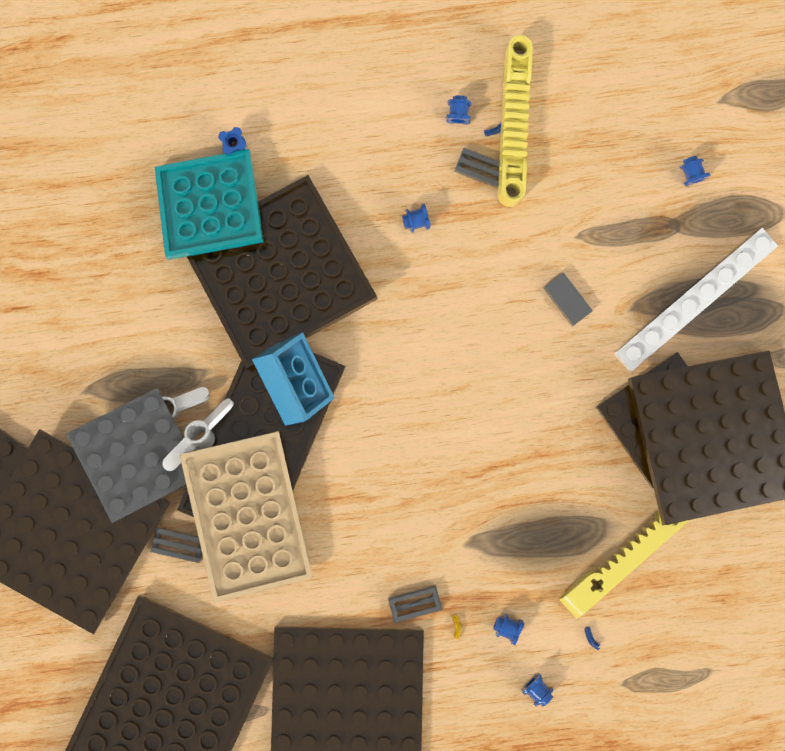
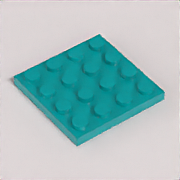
(208, 204)

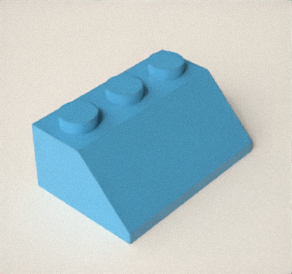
(293, 379)

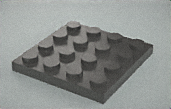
(127, 452)

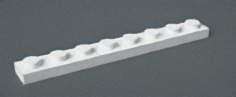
(696, 300)

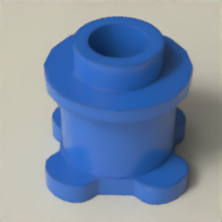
(458, 110)
(232, 136)
(694, 170)
(416, 218)
(508, 628)
(538, 691)

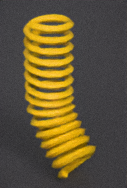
(456, 625)

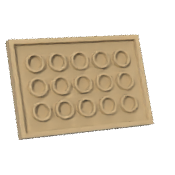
(245, 516)

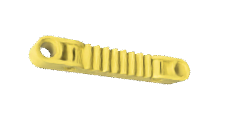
(515, 120)
(581, 598)

